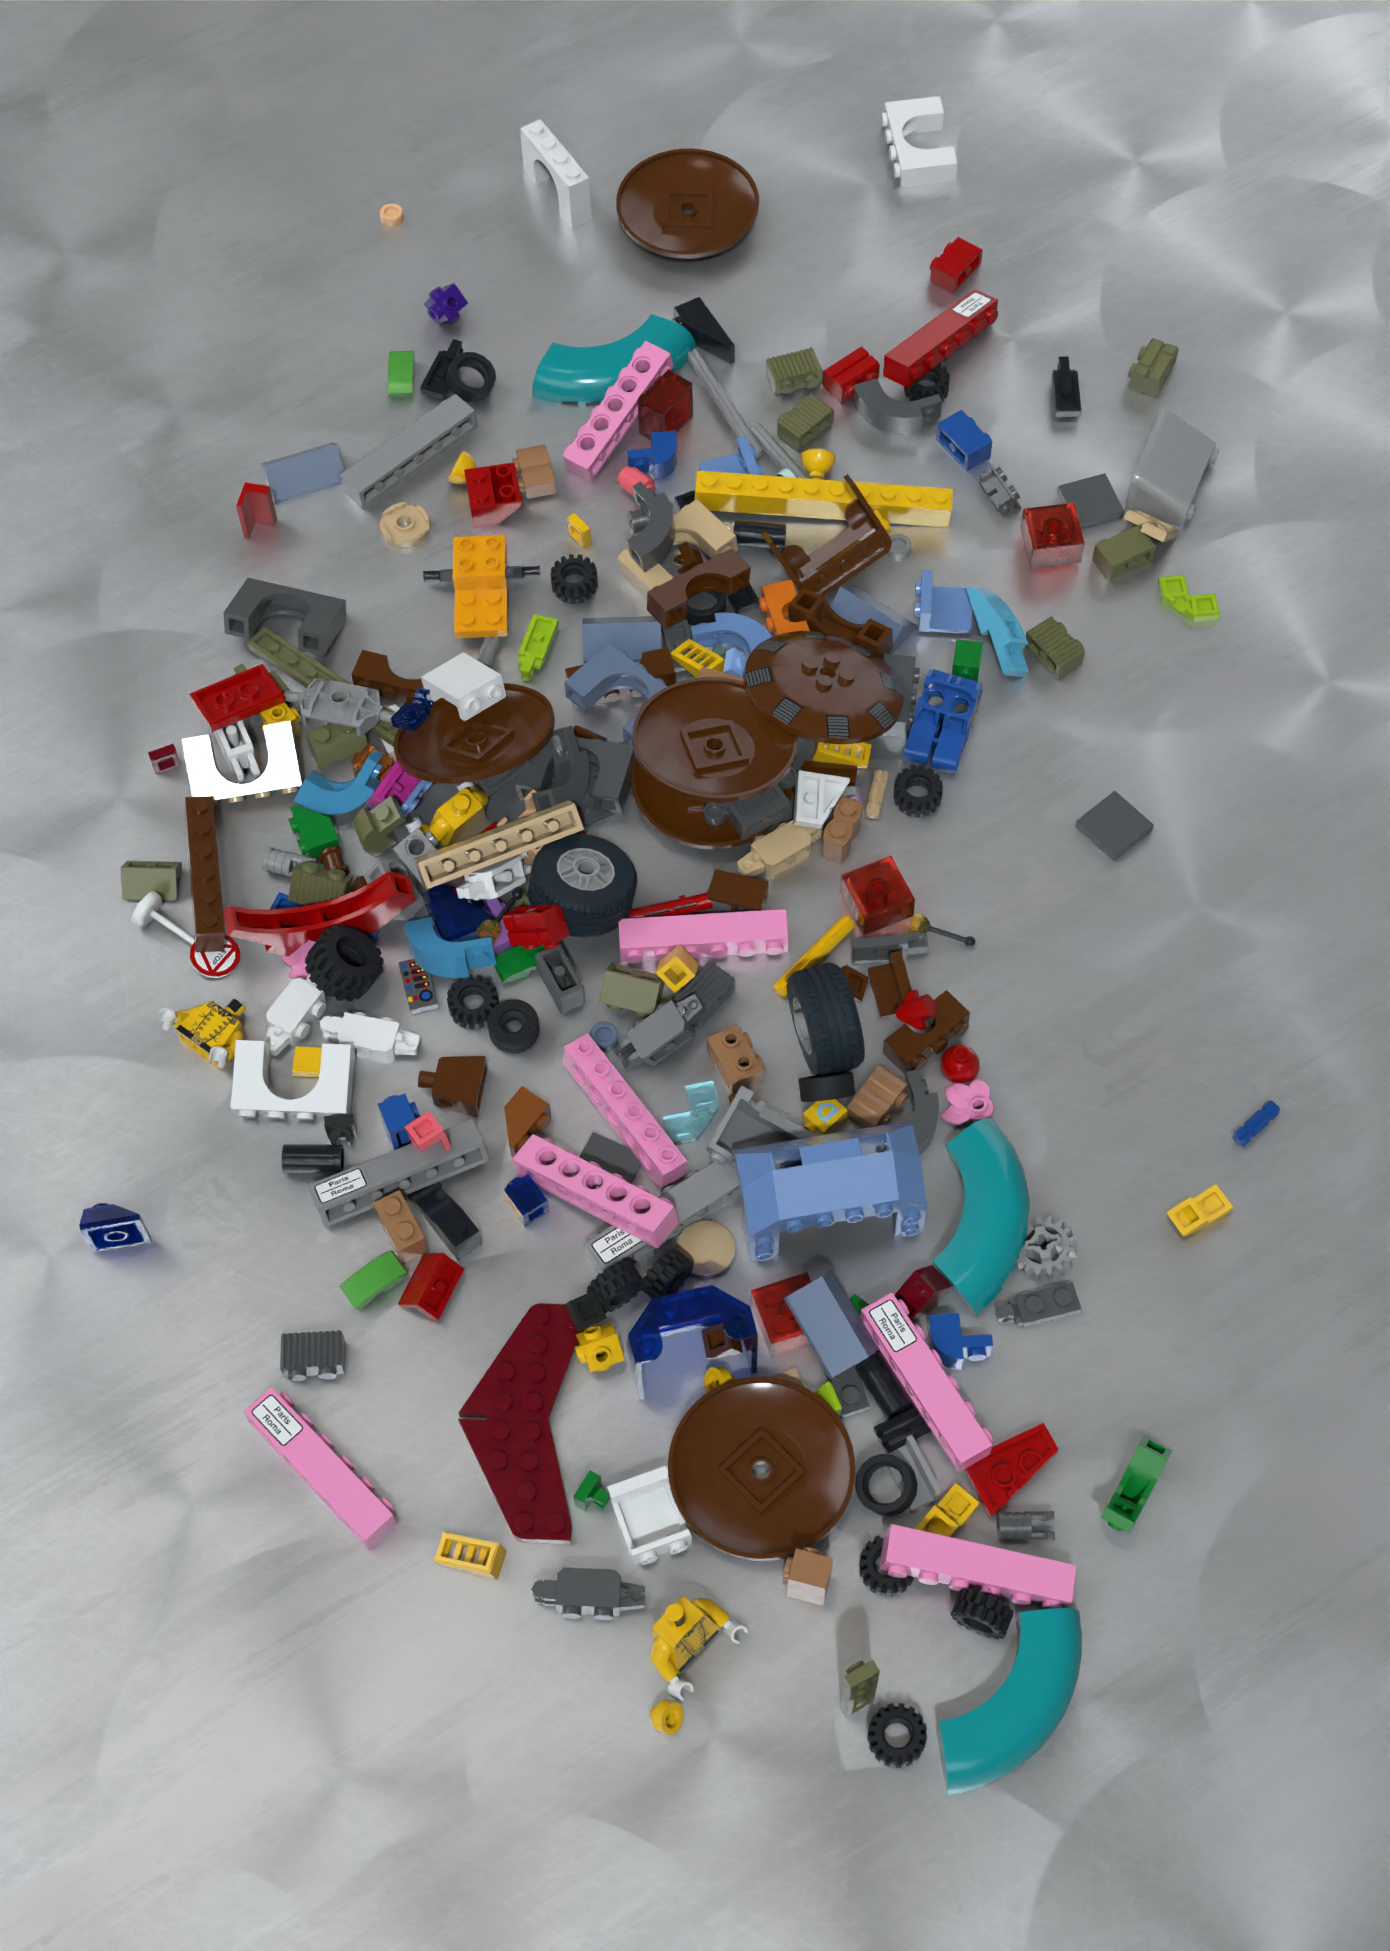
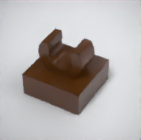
(689, 557)

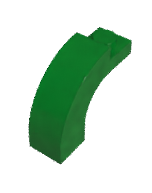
(1136, 1484)

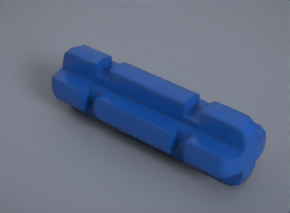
(1256, 1123)

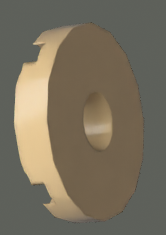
(407, 536)

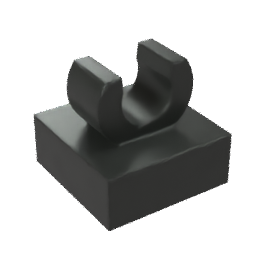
(340, 1127)
(585, 1311)

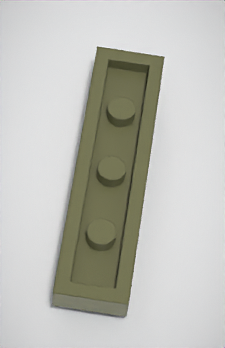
(859, 1687)

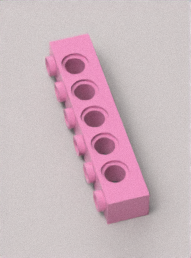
(603, 443)
(624, 1112)
(576, 1182)

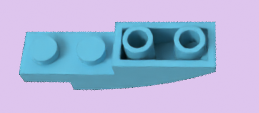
(999, 621)

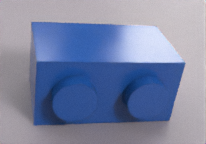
(964, 440)

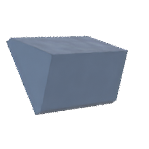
(303, 472)
(859, 606)
(630, 634)
(831, 1324)

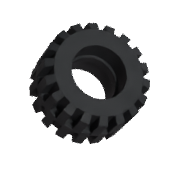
(344, 962)

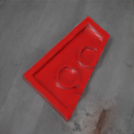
(1010, 1467)

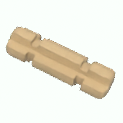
(876, 794)

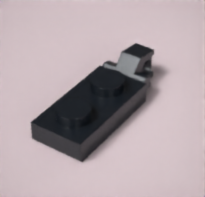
(435, 380)
(1066, 390)

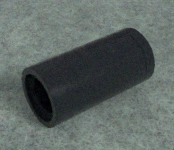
(750, 534)
(312, 1159)
(883, 1385)

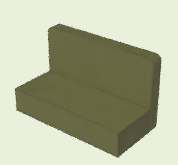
(142, 877)

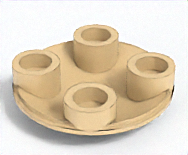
(707, 1246)

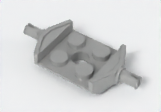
(359, 710)

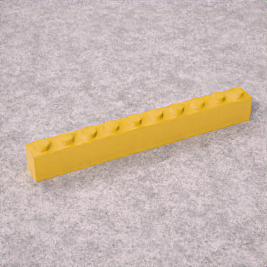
(821, 498)

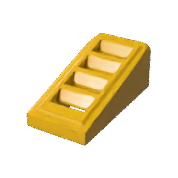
(714, 660)
(828, 755)
(489, 1560)

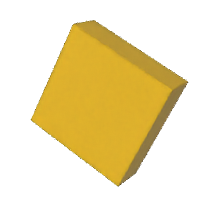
(579, 531)
(307, 1061)

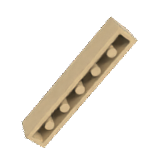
(498, 844)

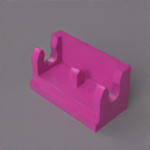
(395, 784)

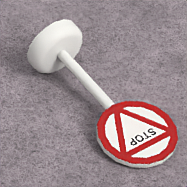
(205, 963)

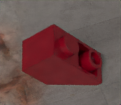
(923, 1291)

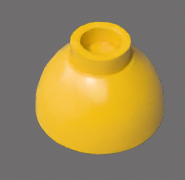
(817, 462)
(457, 474)

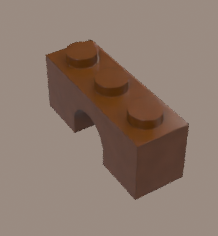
(912, 1049)

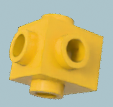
(279, 714)
(599, 1347)

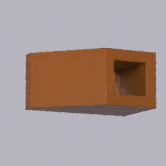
(525, 1116)

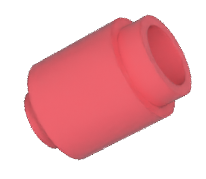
(631, 476)

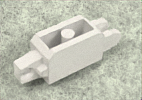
(237, 749)
(494, 879)
(293, 1014)
(371, 1037)

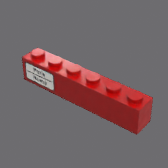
(940, 338)

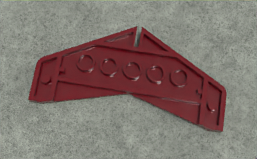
(516, 1438)

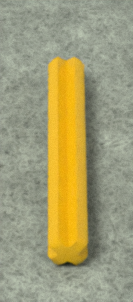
(816, 952)

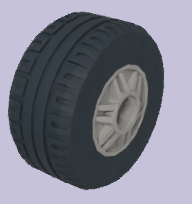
(587, 879)
(826, 1019)

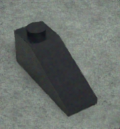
(705, 329)
(447, 1220)

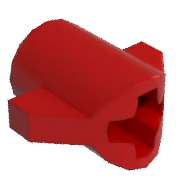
(916, 1009)

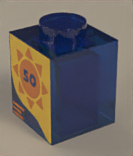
(526, 1199)

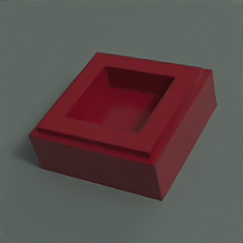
(164, 759)

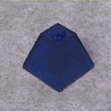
(452, 915)
(112, 1227)

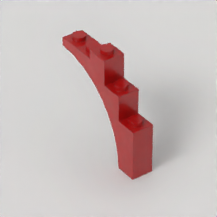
(290, 928)

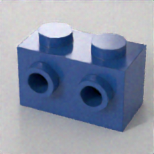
(396, 1114)

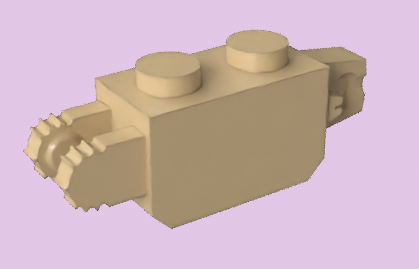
(779, 850)

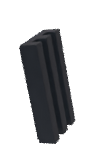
(896, 1420)

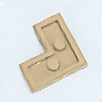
(1152, 526)

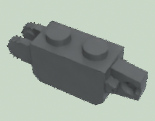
(589, 1593)

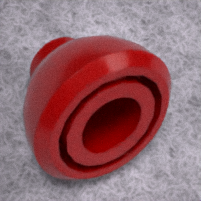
(960, 1064)

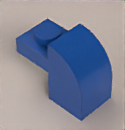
(659, 458)
(946, 1340)

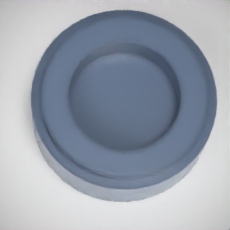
(605, 1036)

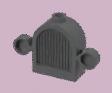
(755, 813)

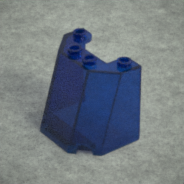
(688, 1312)

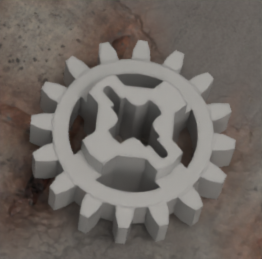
(1058, 1245)

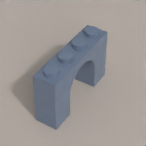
(607, 672)

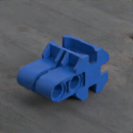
(930, 719)

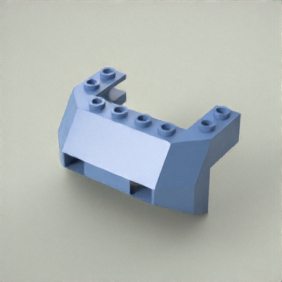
(830, 1182)

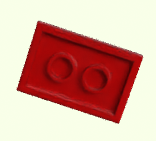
(237, 697)

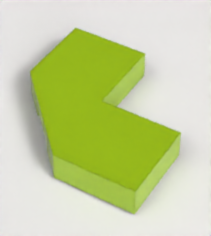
(1194, 607)

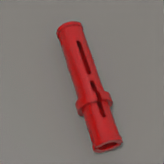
(701, 901)

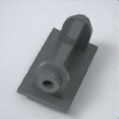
(995, 480)

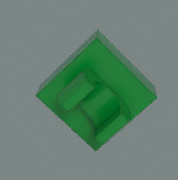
(591, 1492)

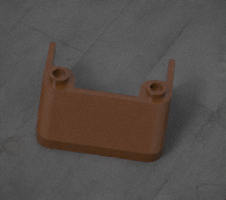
(843, 555)

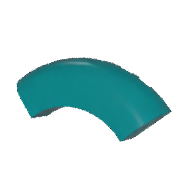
(588, 372)
(992, 1216)
(1022, 1711)

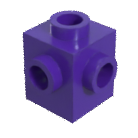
(445, 303)

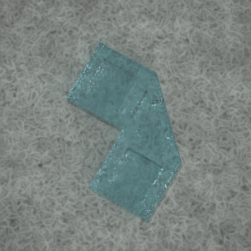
(690, 1125)

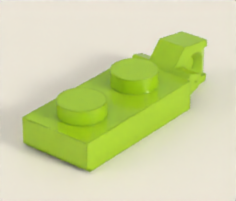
(536, 645)

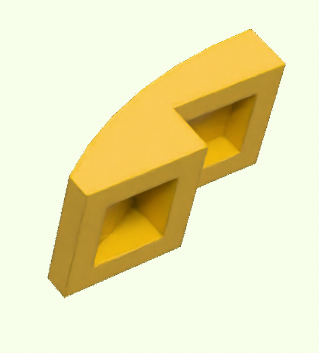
(1200, 1211)
(949, 1513)

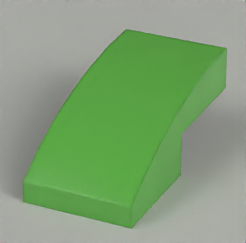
(400, 373)
(373, 1278)

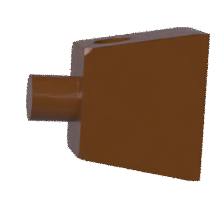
(457, 1083)

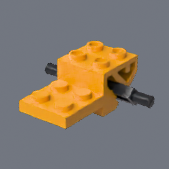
(481, 585)

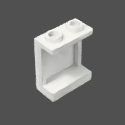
(465, 684)
(649, 1516)

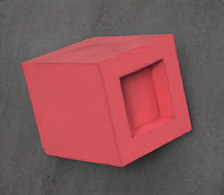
(426, 1132)

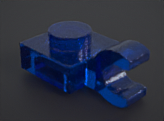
(413, 714)

